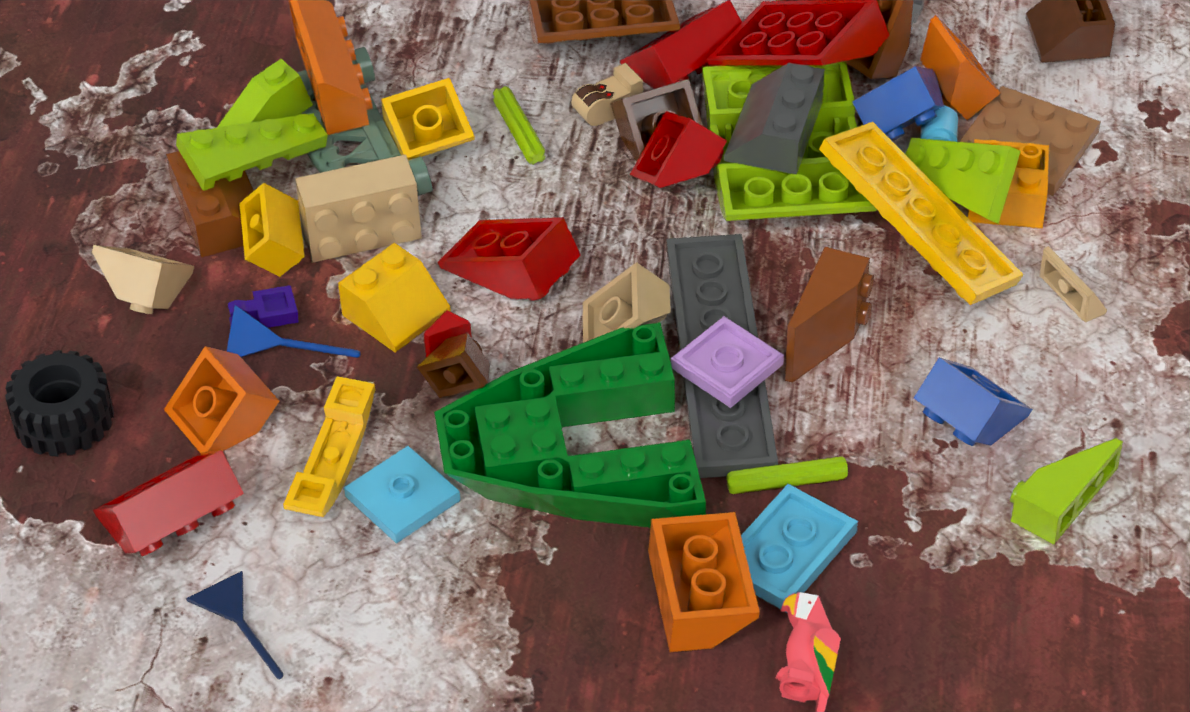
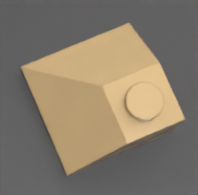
(142, 277)
(626, 302)

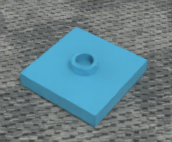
(402, 494)

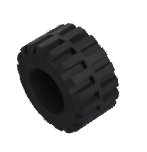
(59, 403)

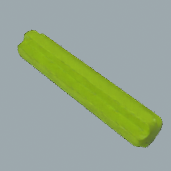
(519, 125)
(792, 473)

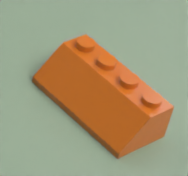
(330, 65)

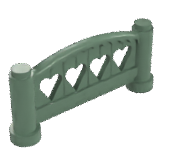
(375, 137)

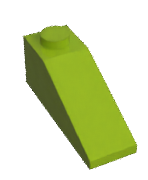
(270, 95)
(1063, 489)

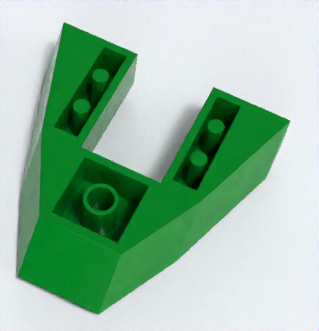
(512, 442)

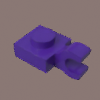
(269, 307)

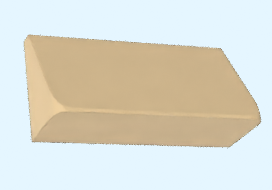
(1070, 287)

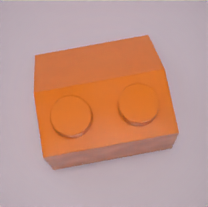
(959, 74)
(220, 401)

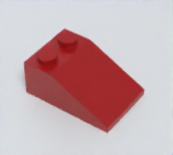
(514, 255)

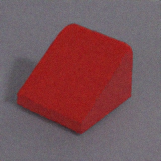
(445, 327)

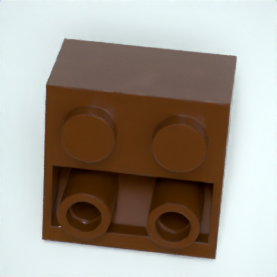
(1071, 29)

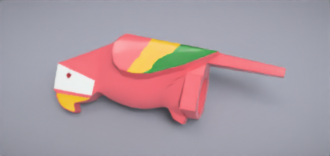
(809, 651)

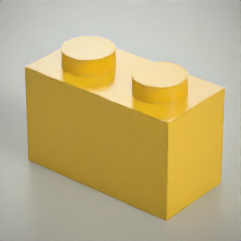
(271, 230)

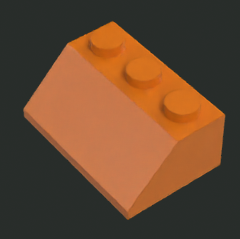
(701, 579)

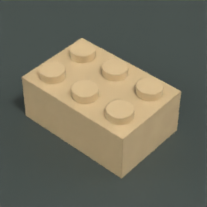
(359, 208)

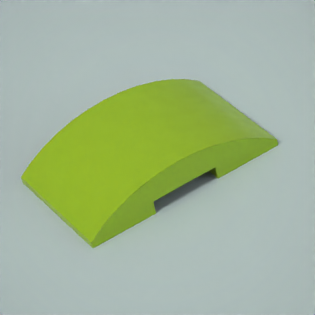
(765, 193)

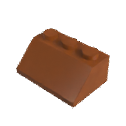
(211, 213)

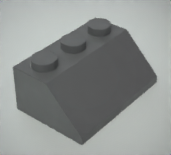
(778, 119)

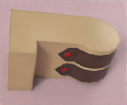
(594, 100)

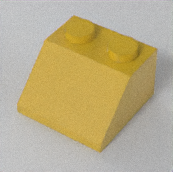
(426, 119)
(392, 297)

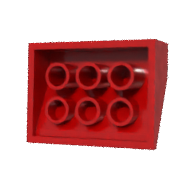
(804, 33)

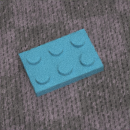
(793, 543)

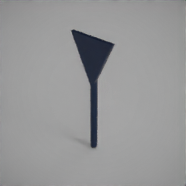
(227, 601)

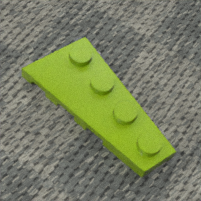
(238, 147)

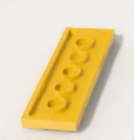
(921, 213)

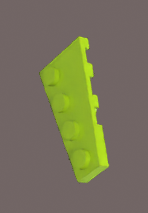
(968, 172)

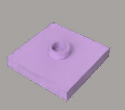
(727, 361)

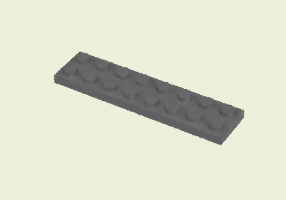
(706, 284)

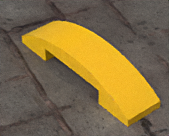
(334, 449)

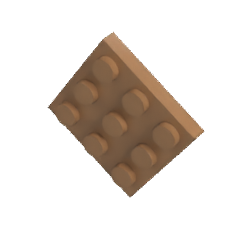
(1030, 120)

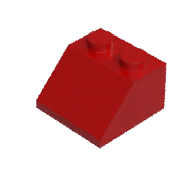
(678, 152)

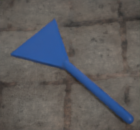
(250, 336)

